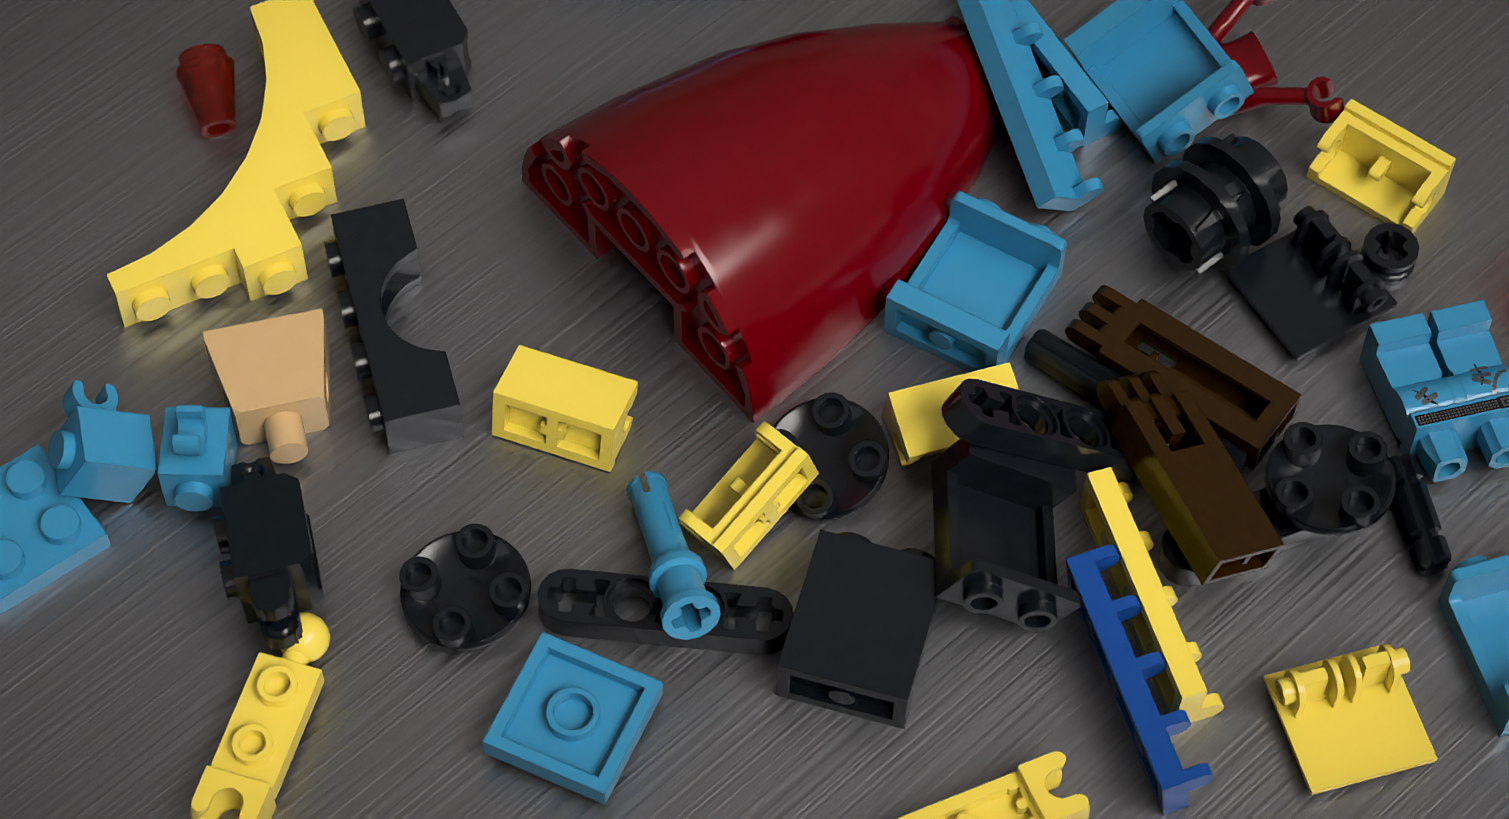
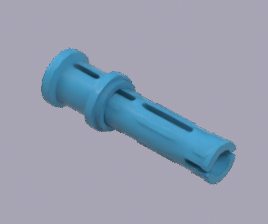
(675, 572)

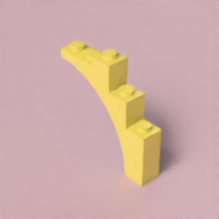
(284, 176)

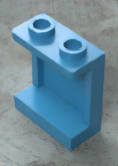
(1159, 71)
(976, 286)
(1478, 615)

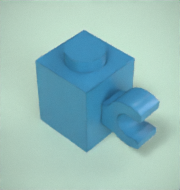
(101, 449)
(196, 456)

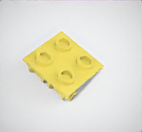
(1350, 717)

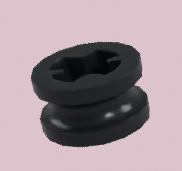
(1390, 237)

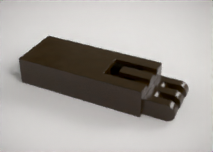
(1233, 394)
(1194, 482)

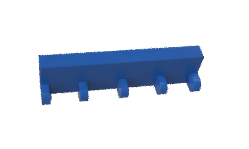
(1127, 680)

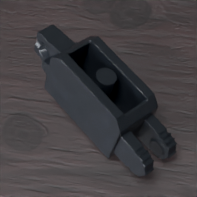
(422, 48)
(270, 550)

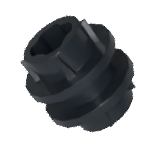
(1215, 203)

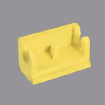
(1381, 167)
(563, 408)
(916, 413)
(750, 496)

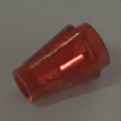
(209, 87)

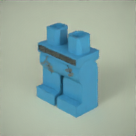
(1441, 386)

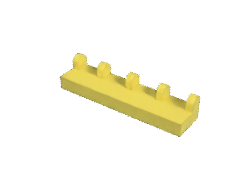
(1155, 627)

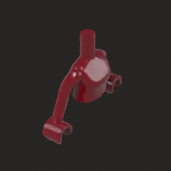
(1261, 75)

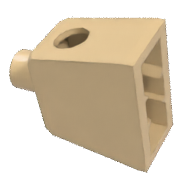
(274, 380)

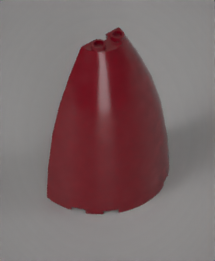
(778, 188)

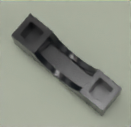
(411, 384)

